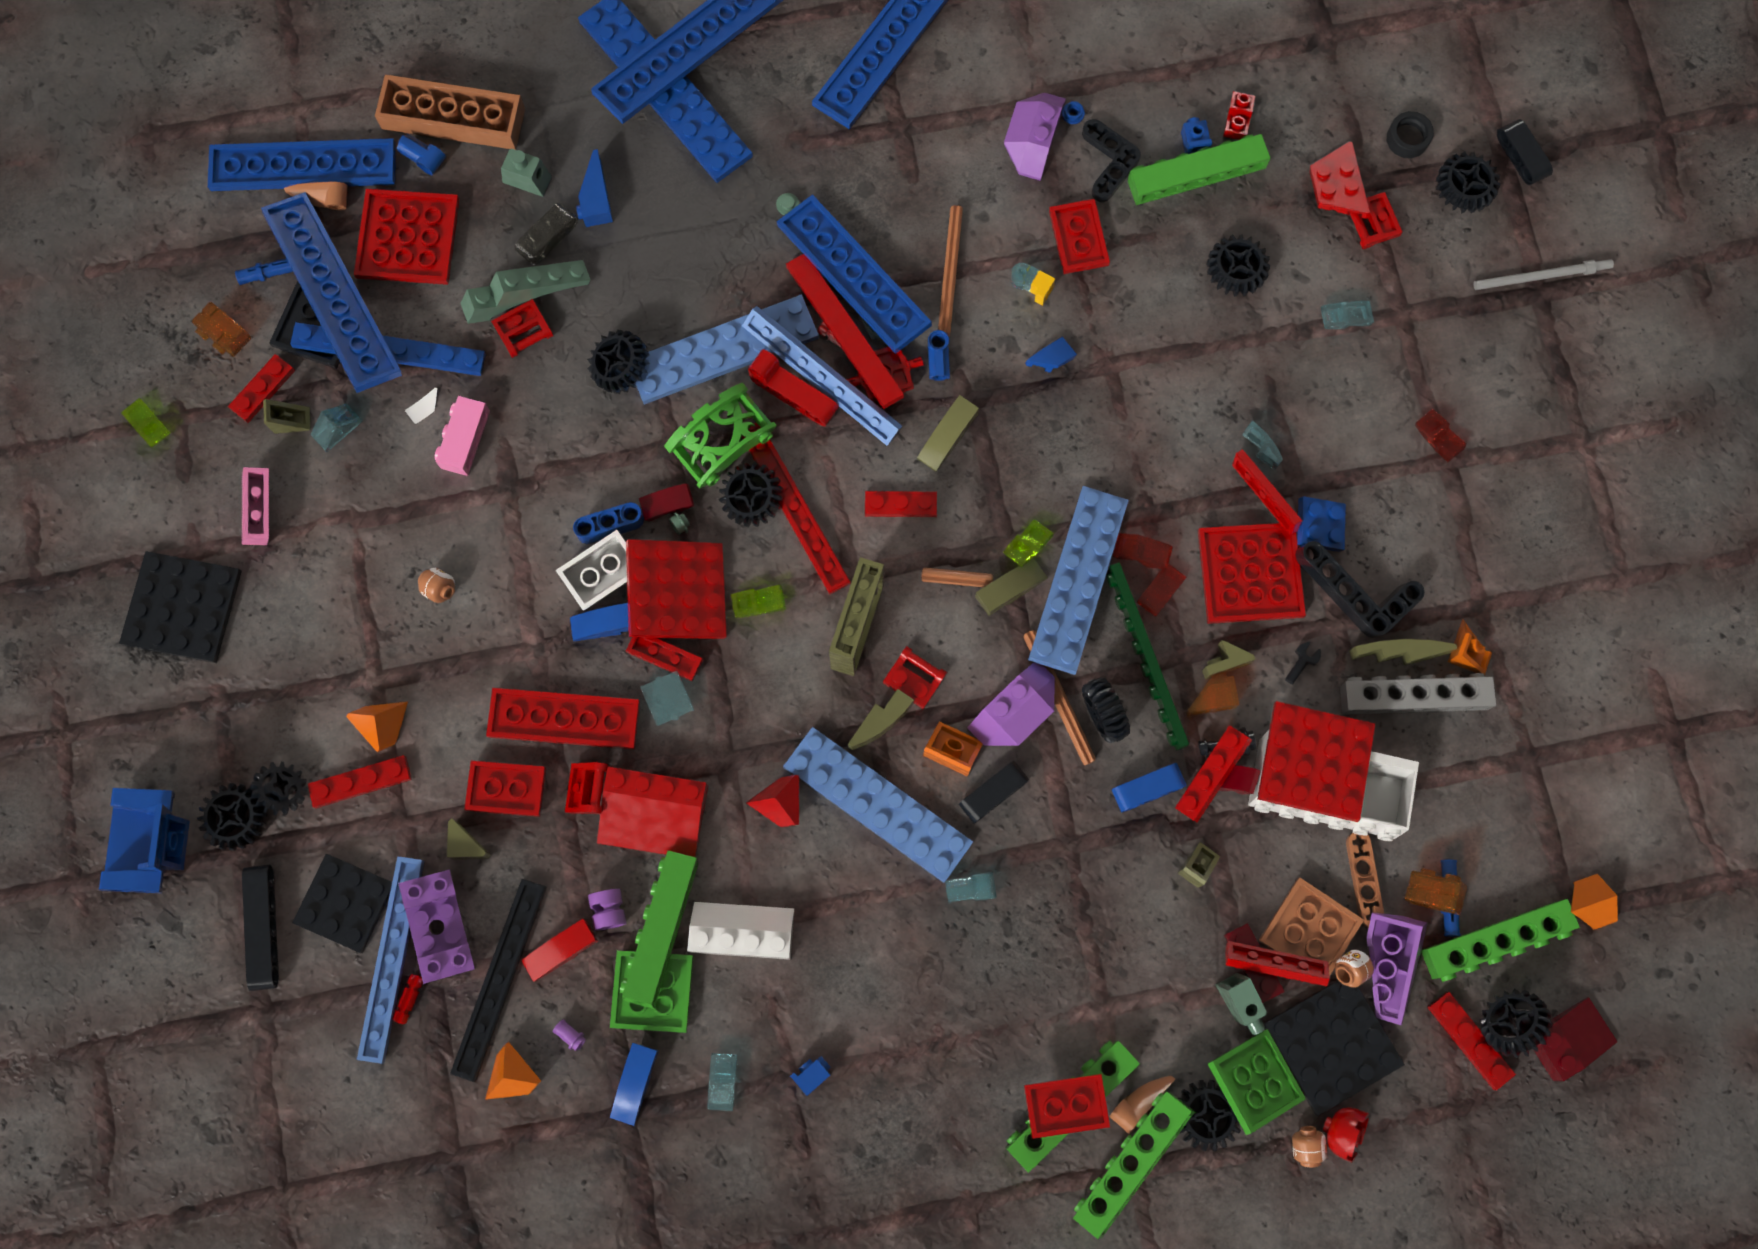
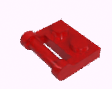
(1381, 219)
(519, 321)
(912, 684)
(580, 787)

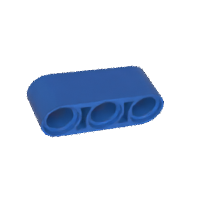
(597, 520)
(1149, 787)

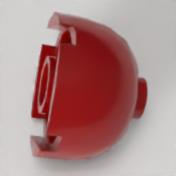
(1346, 1132)

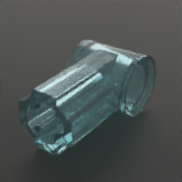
(976, 887)

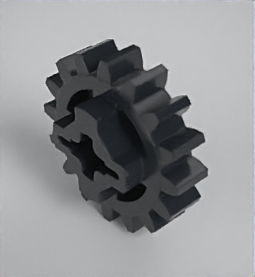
(272, 797)

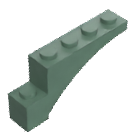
(521, 285)

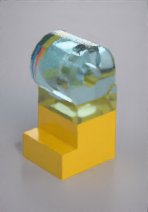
(1033, 280)

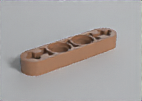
(1360, 880)

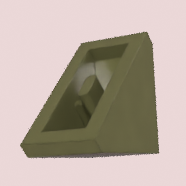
(286, 417)
(462, 845)
(1199, 865)

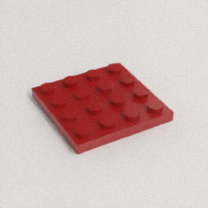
(406, 236)
(1250, 573)
(675, 589)
(1316, 761)

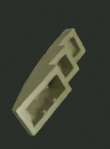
(1409, 650)

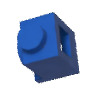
(1190, 135)
(812, 1075)

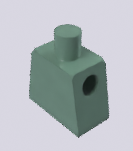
(521, 172)
(1243, 1002)

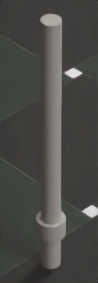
(1587, 267)

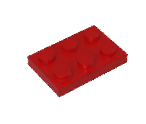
(1079, 236)
(505, 788)
(1066, 1106)

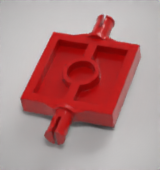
(897, 366)

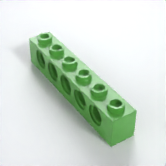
(1558, 913)
(1123, 1065)
(1099, 1223)

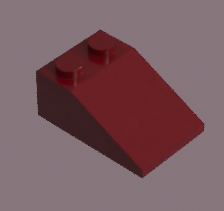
(1575, 1041)

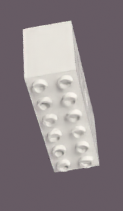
(1385, 802)

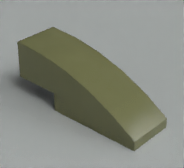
(948, 433)
(1010, 587)
(881, 720)

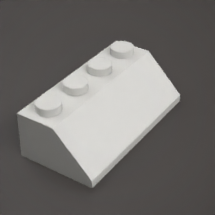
(741, 930)

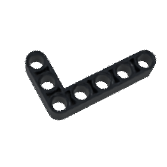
(1355, 593)

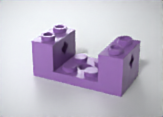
(430, 900)

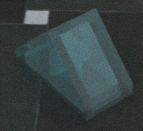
(334, 425)

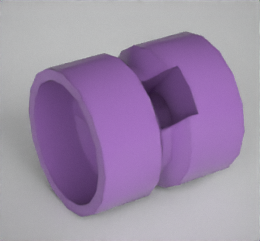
(607, 909)

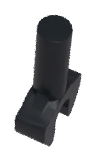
(1302, 662)

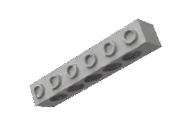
(1480, 687)

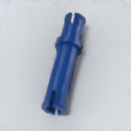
(262, 271)
(1451, 928)

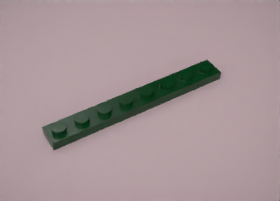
(1149, 666)

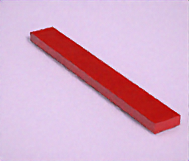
(845, 331)
(801, 519)

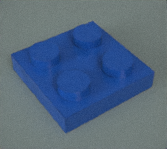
(1322, 522)

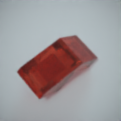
(1143, 549)

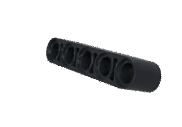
(260, 928)

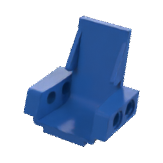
(143, 841)

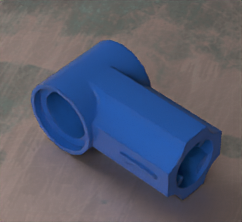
(425, 156)
(938, 357)

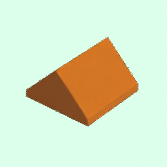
(952, 748)

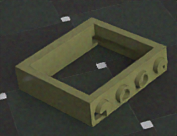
(856, 616)

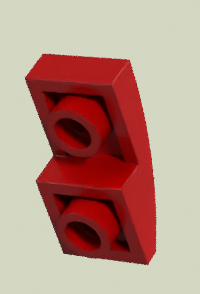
(1239, 115)

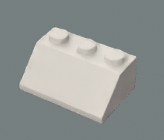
(596, 570)

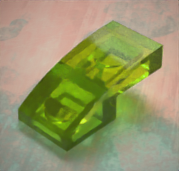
(145, 422)
(1028, 544)
(758, 602)

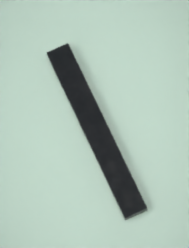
(498, 980)

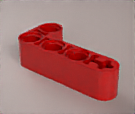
(785, 386)

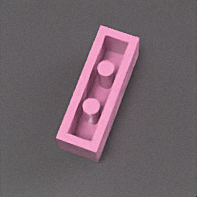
(462, 435)
(255, 506)

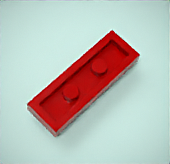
(261, 387)
(900, 504)
(665, 656)

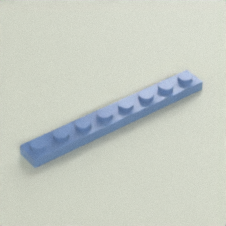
(822, 375)
(388, 967)

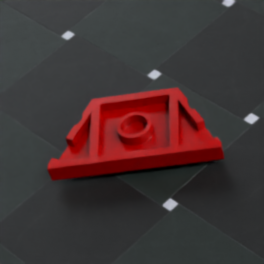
(1339, 182)

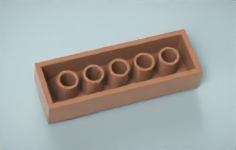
(450, 112)

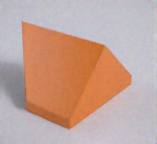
(1470, 652)
(379, 723)
(1594, 902)
(511, 1075)

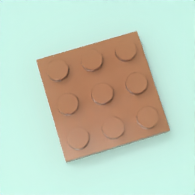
(1311, 925)

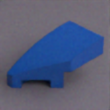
(1053, 355)

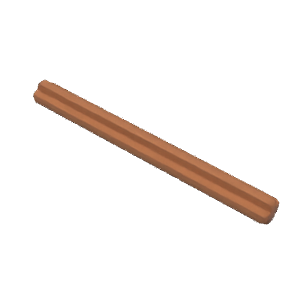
(950, 269)
(1066, 712)

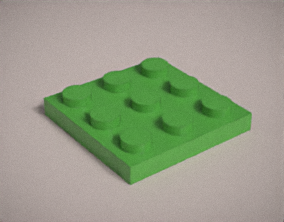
(672, 1002)
(1256, 1081)

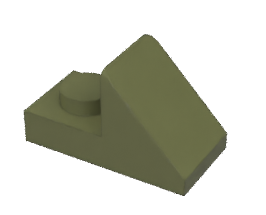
(1232, 657)

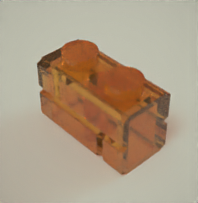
(221, 329)
(1436, 892)

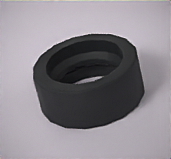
(1417, 120)

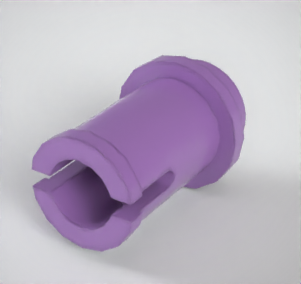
(569, 1035)

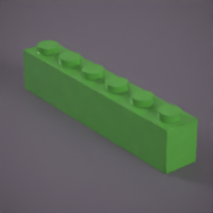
(1198, 169)
(660, 929)

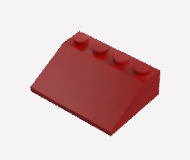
(651, 812)

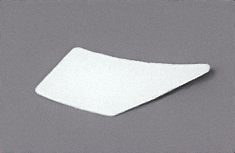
(423, 407)

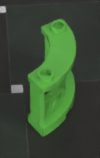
(728, 402)

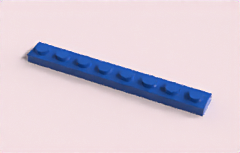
(403, 350)

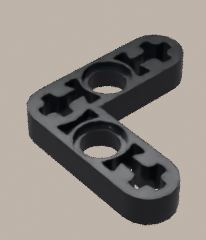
(1116, 154)

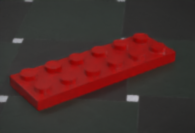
(563, 718)

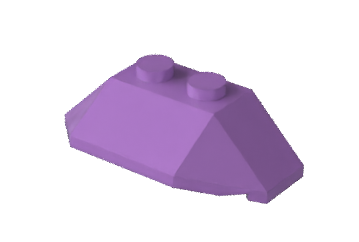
(1033, 133)
(1017, 709)

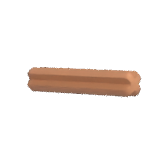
(956, 577)

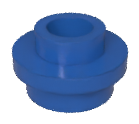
(1074, 107)

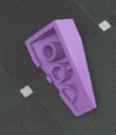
(1394, 952)

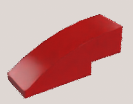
(559, 950)

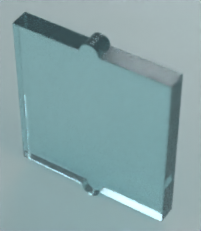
(667, 698)

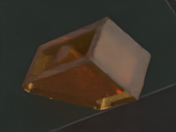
(1217, 695)

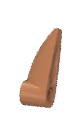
(322, 194)
(1139, 1102)

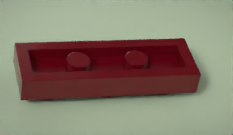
(1265, 984)

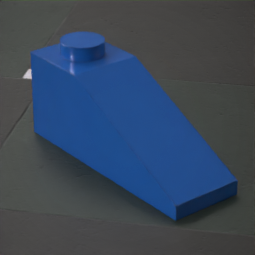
(593, 196)

